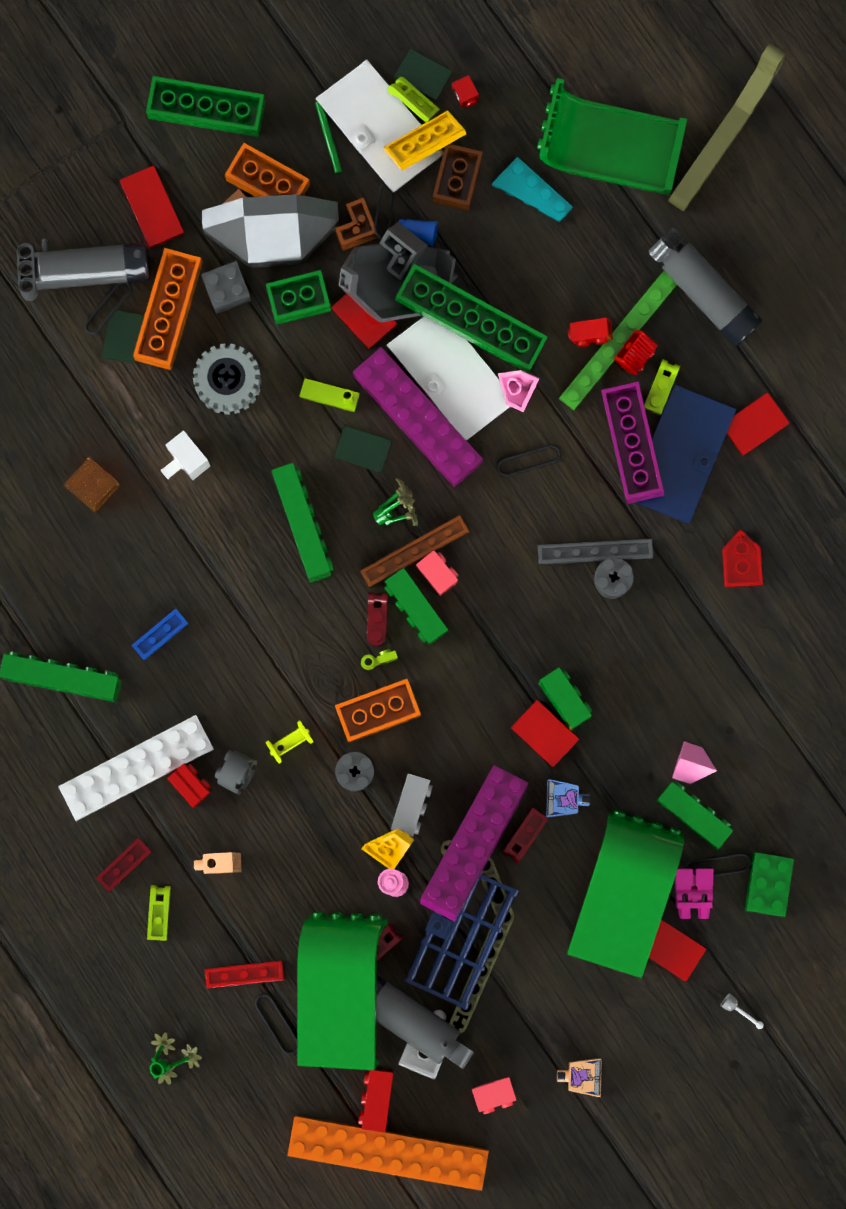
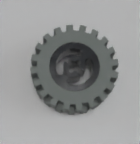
(223, 398)

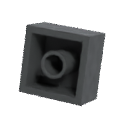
(226, 287)

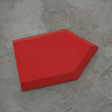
(742, 562)

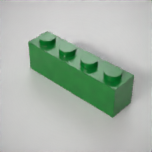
(416, 607)
(694, 815)

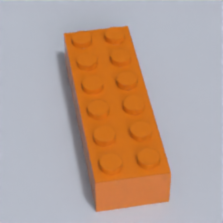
(168, 309)

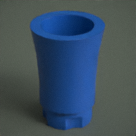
(423, 230)

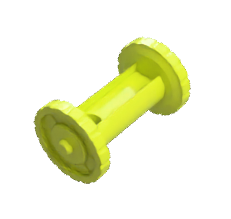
(289, 742)

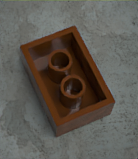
(457, 177)

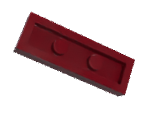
(123, 865)

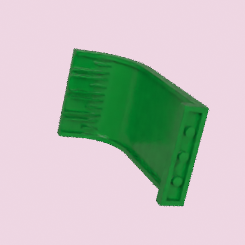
(610, 142)
(627, 893)
(338, 990)

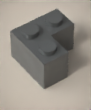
(405, 248)

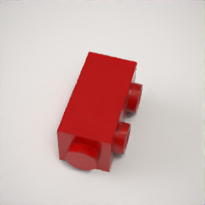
(590, 331)

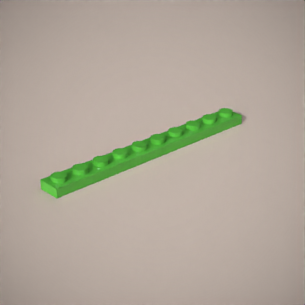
(605, 355)

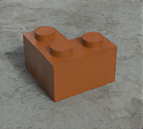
(359, 229)

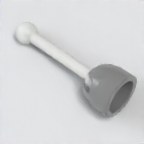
(730, 1003)

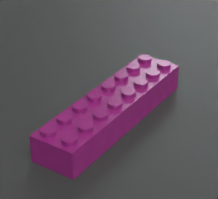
(417, 417)
(474, 843)

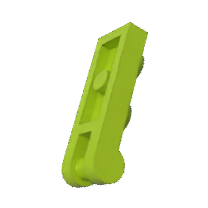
(413, 99)
(661, 388)
(158, 913)

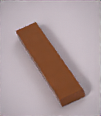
(414, 551)

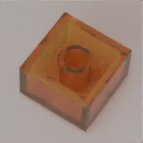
(91, 485)

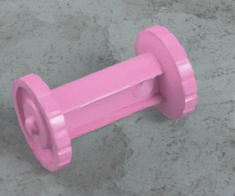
(393, 882)

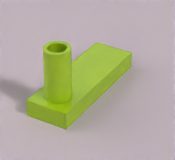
(329, 395)

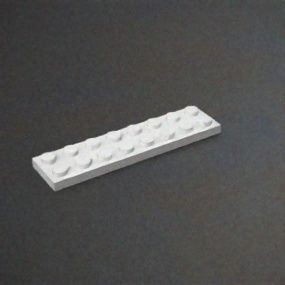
(135, 768)

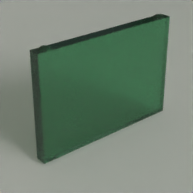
(423, 74)
(122, 336)
(362, 449)

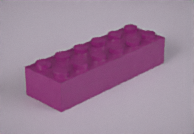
(632, 442)

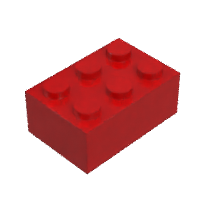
(376, 1100)

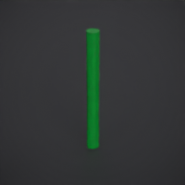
(328, 138)

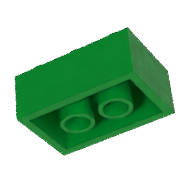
(298, 297)
(565, 698)
(769, 884)

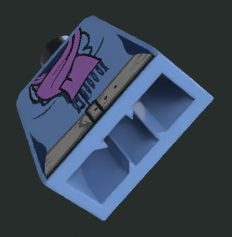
(564, 799)

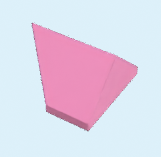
(517, 388)
(692, 764)

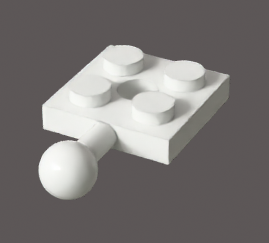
(411, 1059)

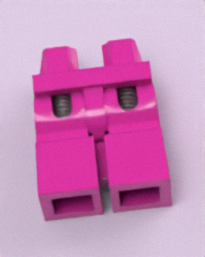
(694, 896)

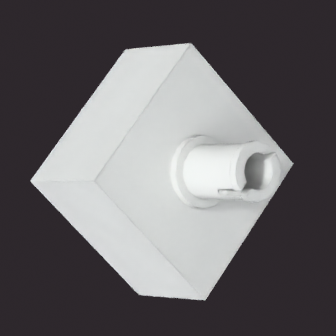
(186, 457)

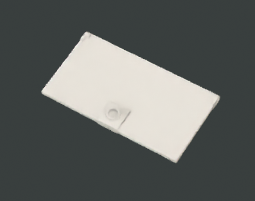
(373, 120)
(450, 375)

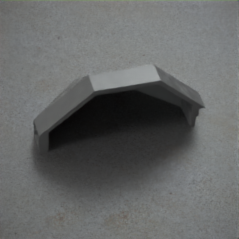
(271, 228)
(375, 288)

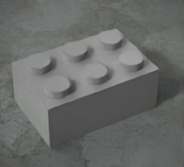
(412, 805)

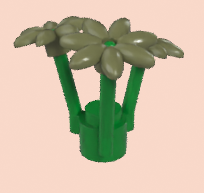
(384, 513)
(161, 1068)

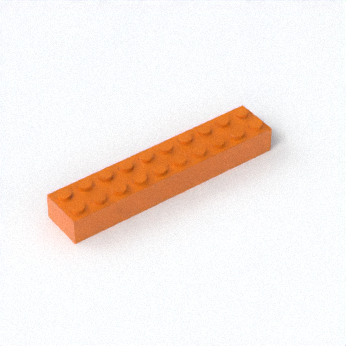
(388, 1152)

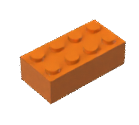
(263, 175)
(378, 710)

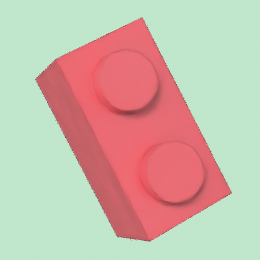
(437, 573)
(493, 1095)

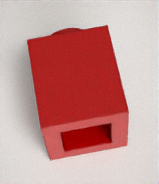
(465, 92)

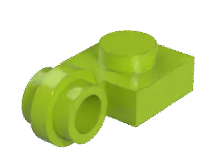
(385, 657)

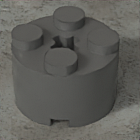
(623, 574)
(347, 763)
(236, 771)

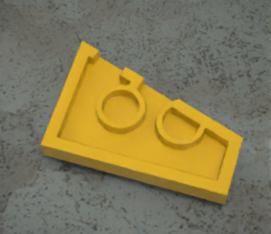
(389, 848)

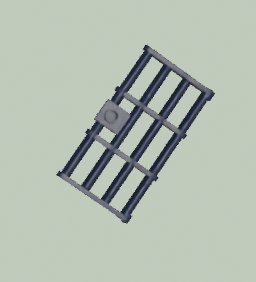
(447, 929)

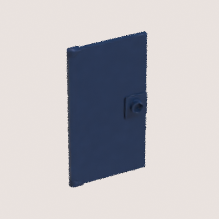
(687, 449)

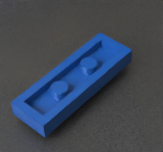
(160, 634)

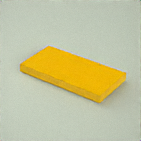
(424, 140)

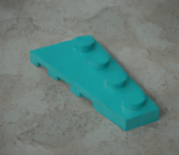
(527, 186)

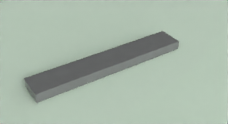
(595, 551)

